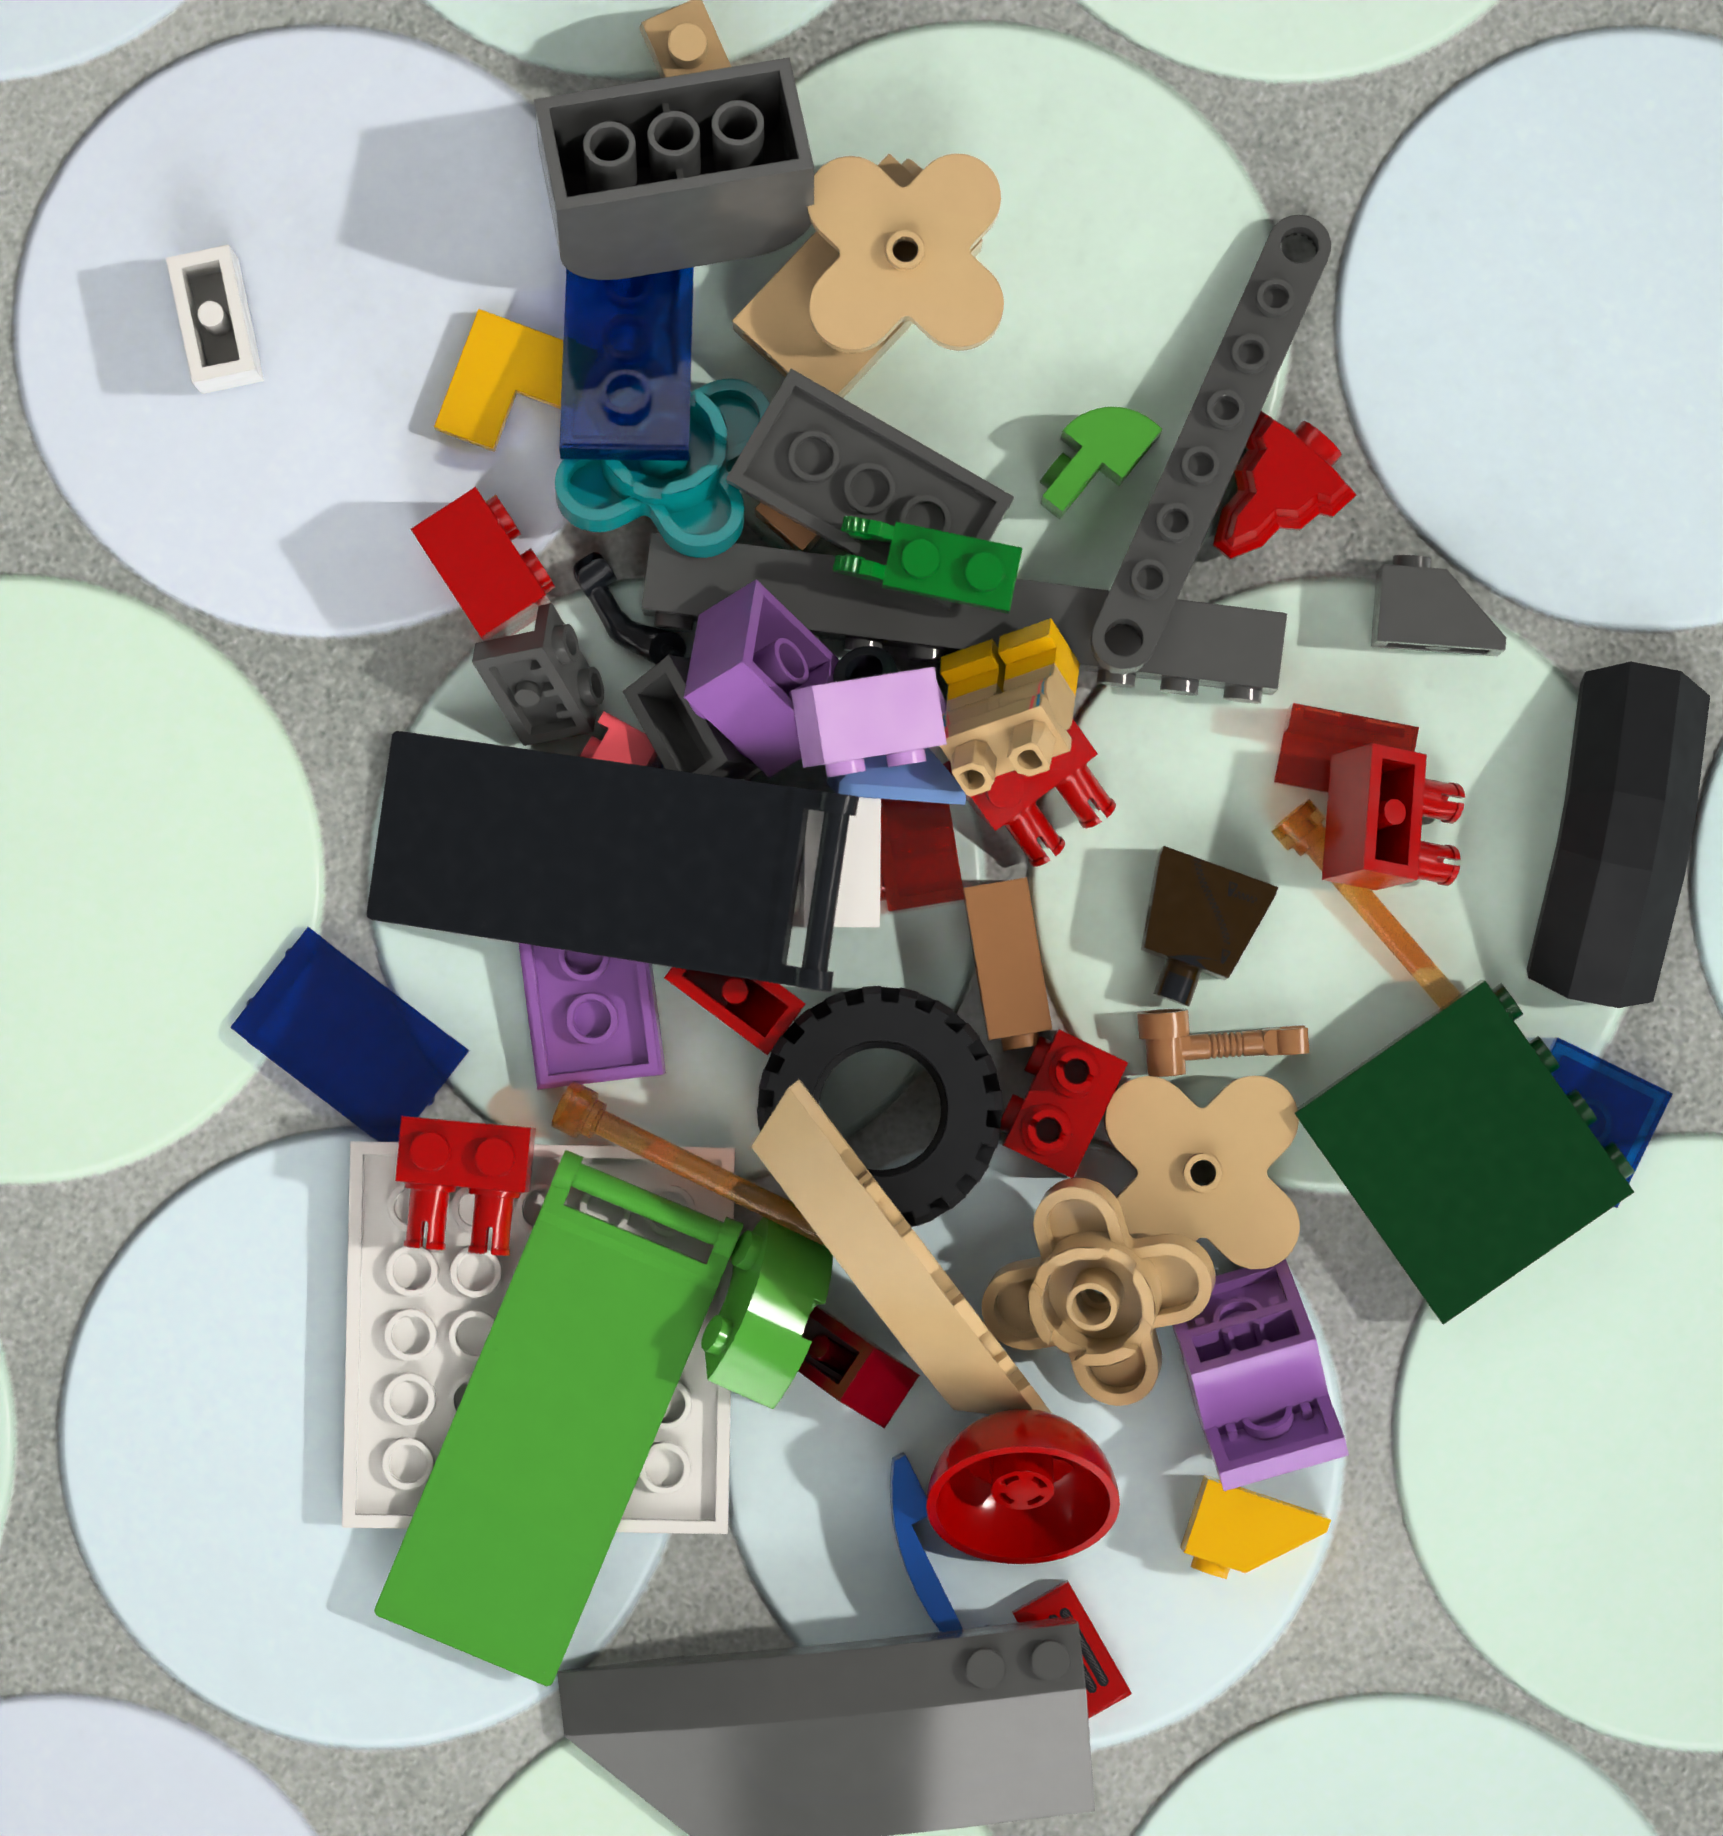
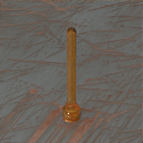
(1306, 834)
(586, 1115)

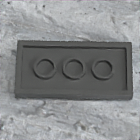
(831, 460)

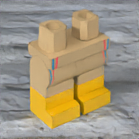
(1008, 705)

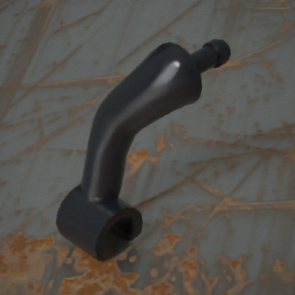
(649, 642)

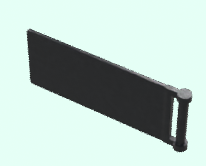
(605, 858)

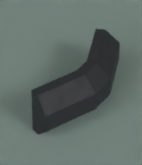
(1622, 835)

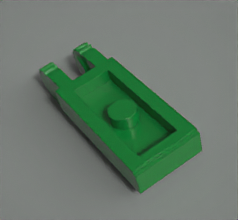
(935, 564)

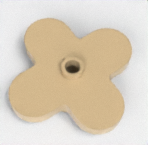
(938, 290)
(1238, 1134)
(1106, 1334)

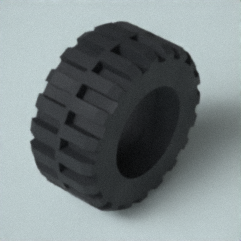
(942, 1045)

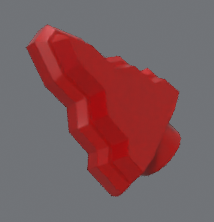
(1280, 485)

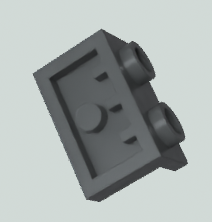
(541, 680)

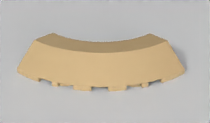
(888, 1260)

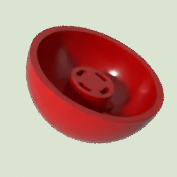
(1022, 1489)

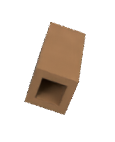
(1007, 962)

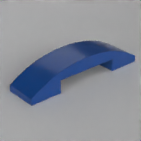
(908, 1507)

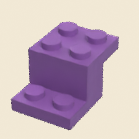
(1259, 1379)

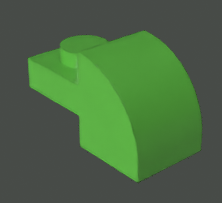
(1106, 442)

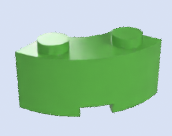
(757, 1335)

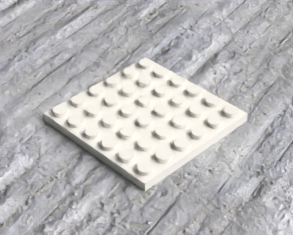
(427, 1312)

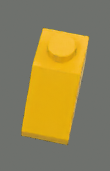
(1244, 1528)

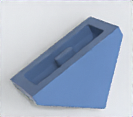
(910, 782)

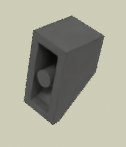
(1429, 611)

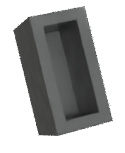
(676, 731)

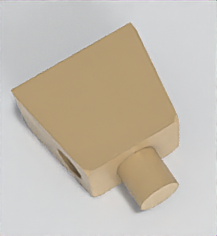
(683, 41)

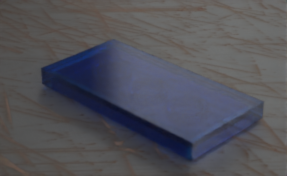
(627, 367)

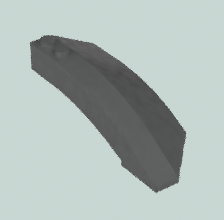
(848, 1732)

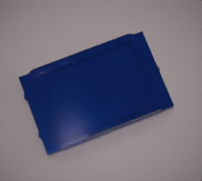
(349, 1038)

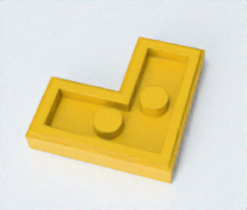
(492, 369)

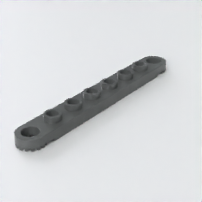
(1210, 444)

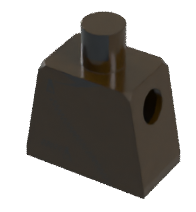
(1199, 920)

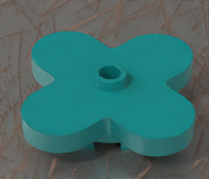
(684, 499)

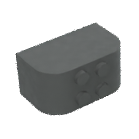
(676, 170)

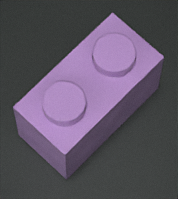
(869, 718)

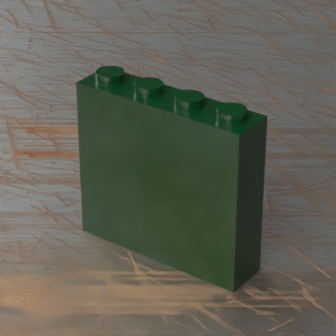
(1466, 1149)

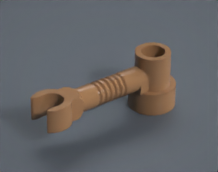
(1171, 1043)

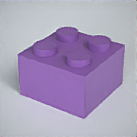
(744, 669)

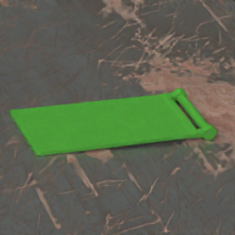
(554, 1427)

